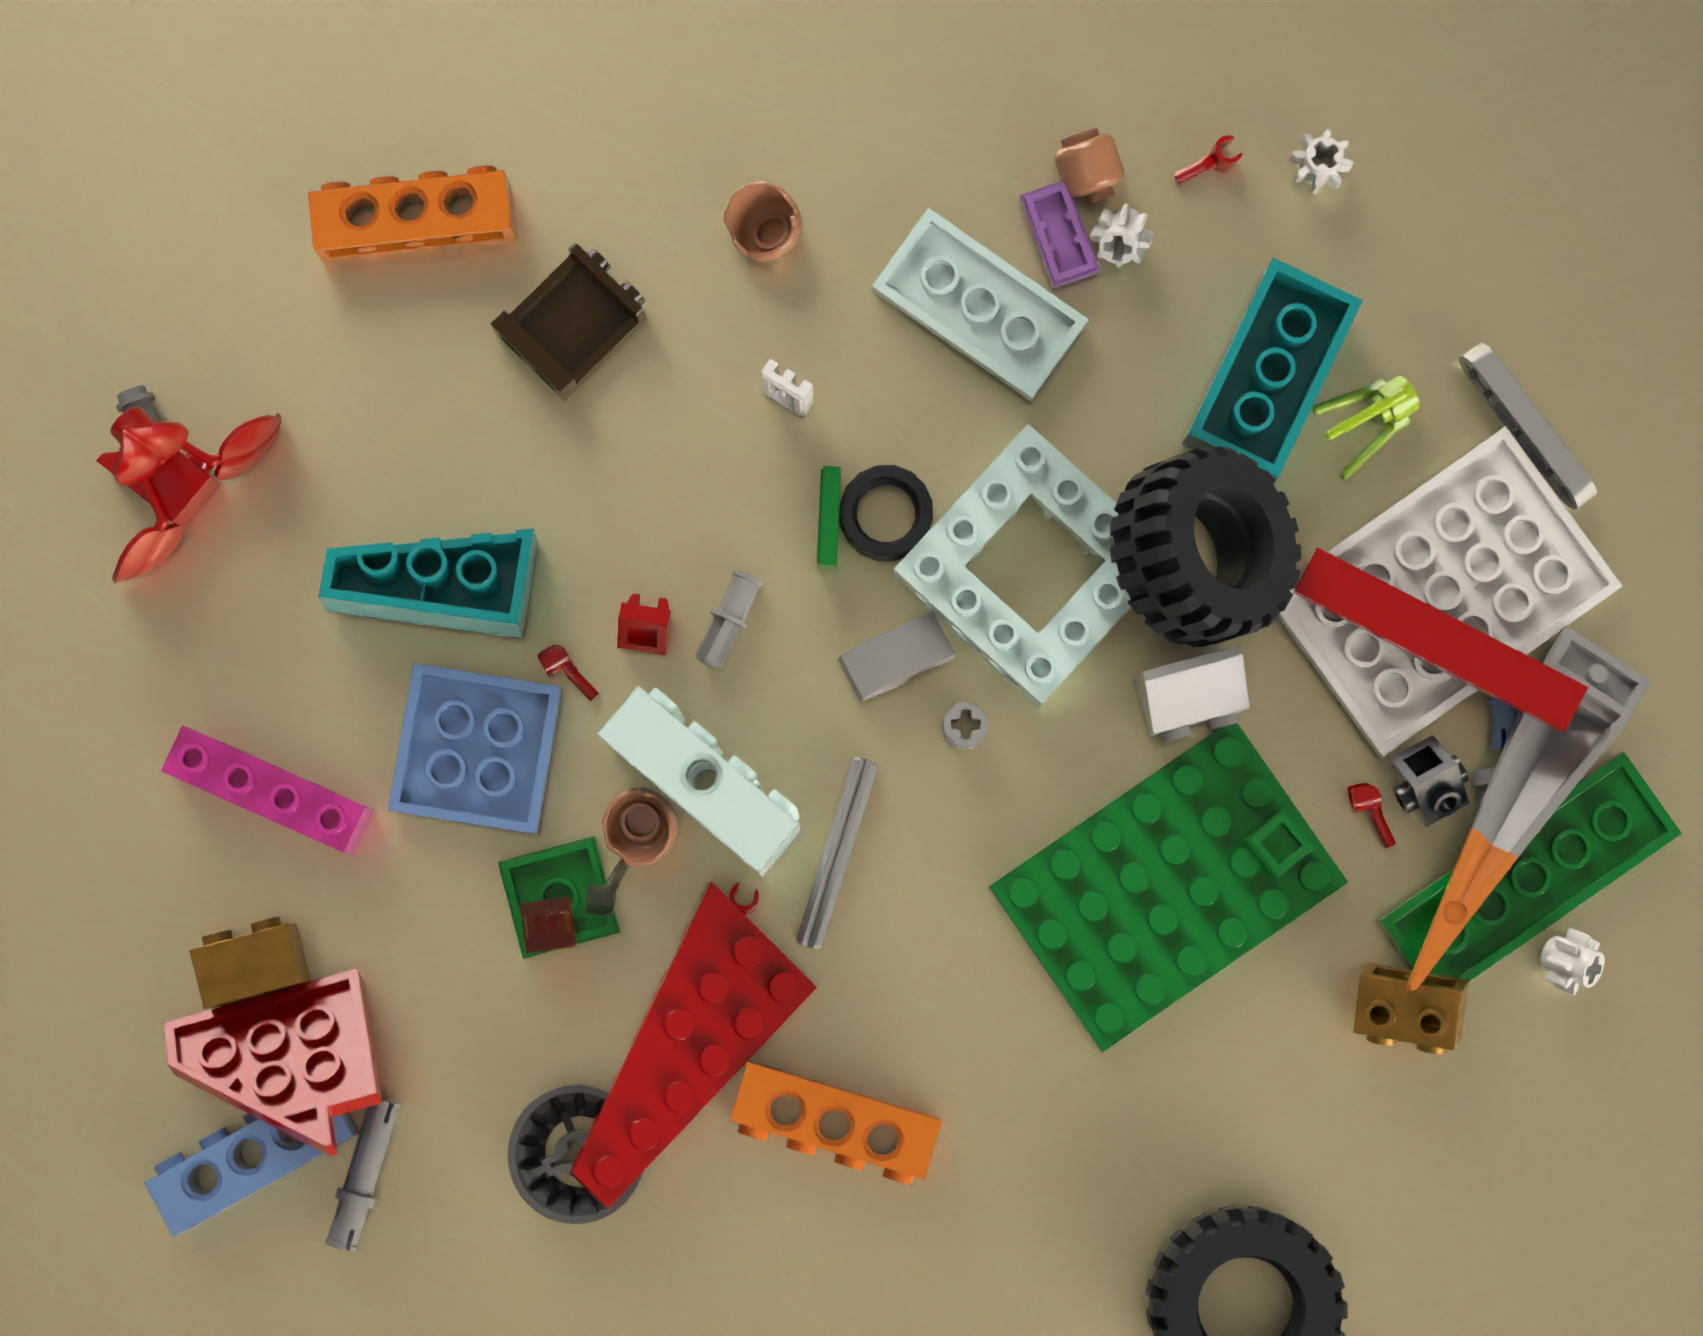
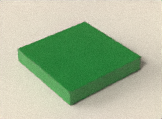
(558, 874)

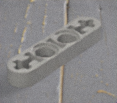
(1527, 425)

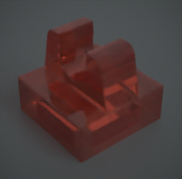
(548, 925)

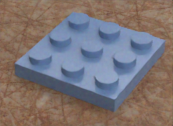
(475, 748)

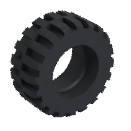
(1161, 557)
(1245, 1234)

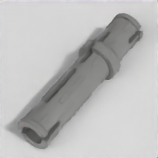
(360, 1182)

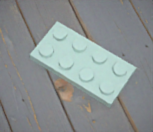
(979, 304)

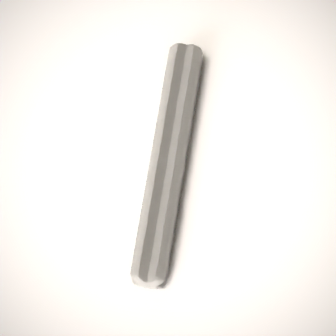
(837, 853)

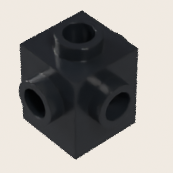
(1429, 781)

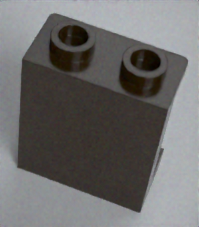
(572, 321)

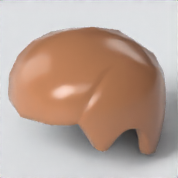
(763, 221)
(639, 826)

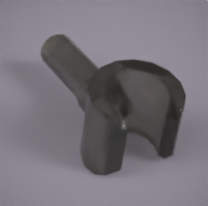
(602, 899)

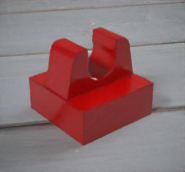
(644, 626)

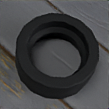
(878, 476)

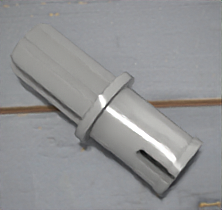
(728, 619)

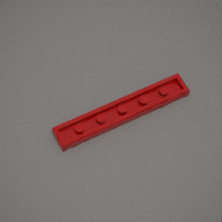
(1441, 640)

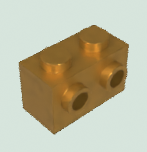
(1424, 1016)

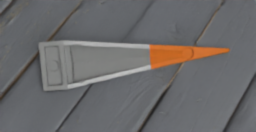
(1531, 783)

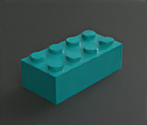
(1274, 367)

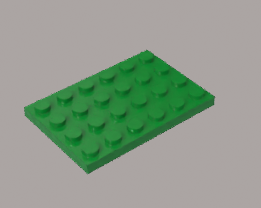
(1162, 887)

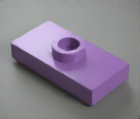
(1059, 234)

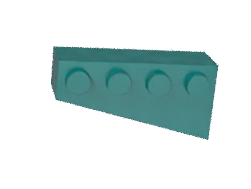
(447, 583)

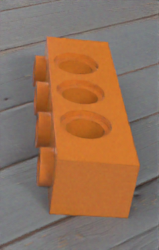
(436, 227)
(914, 1129)

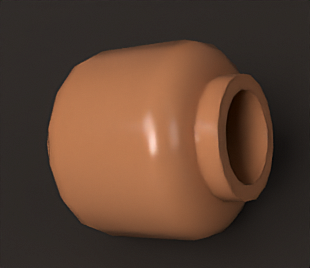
(1089, 165)

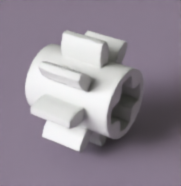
(1322, 173)
(1122, 235)
(1572, 961)

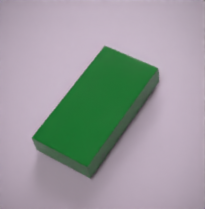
(828, 518)

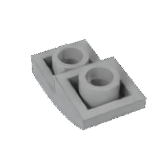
(896, 656)

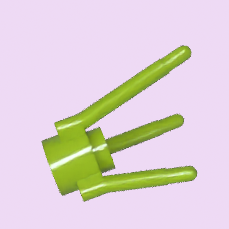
(1388, 403)

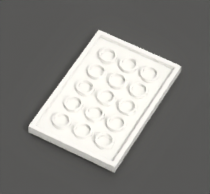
(1474, 543)

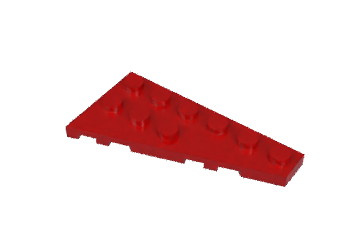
(703, 1024)

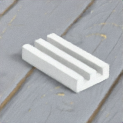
(787, 383)

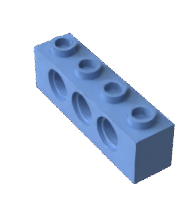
(187, 1205)

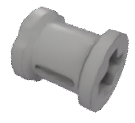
(953, 736)

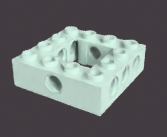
(942, 583)
(657, 743)

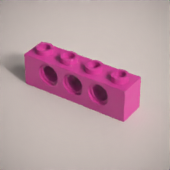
(267, 790)

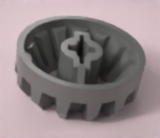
(535, 1172)

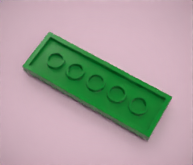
(1586, 844)

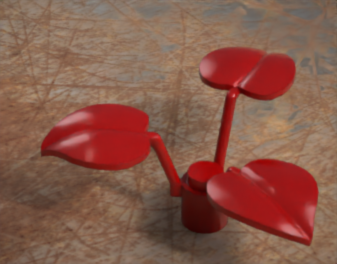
(149, 445)

